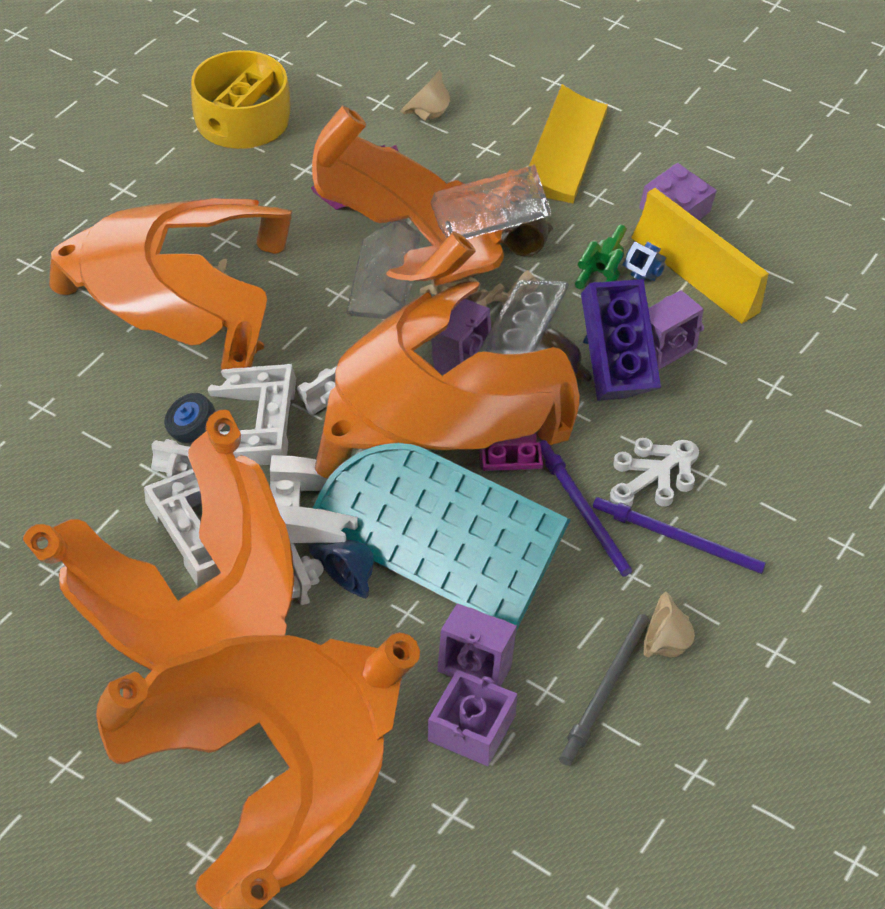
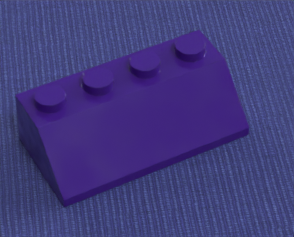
(620, 339)

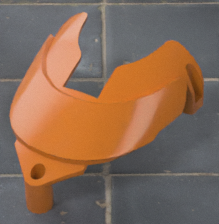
(395, 188)
(171, 292)
(398, 397)
(240, 532)
(321, 712)

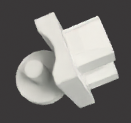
(316, 393)
(170, 457)
(305, 574)

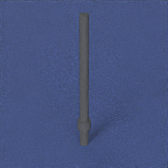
(580, 732)

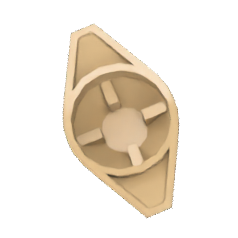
(430, 100)
(668, 630)

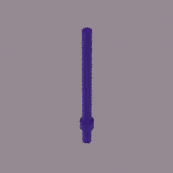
(557, 467)
(624, 513)

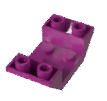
(512, 454)

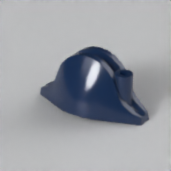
(347, 564)

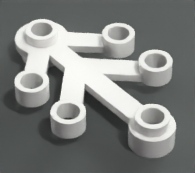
(680, 453)

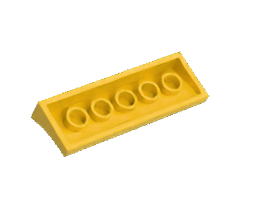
(567, 144)
(702, 257)

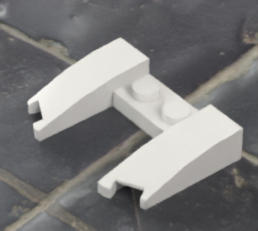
(273, 389)
(172, 505)
(304, 525)

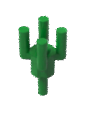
(602, 258)

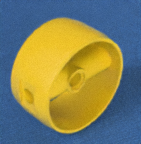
(237, 83)

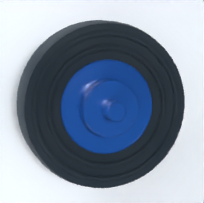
(188, 417)

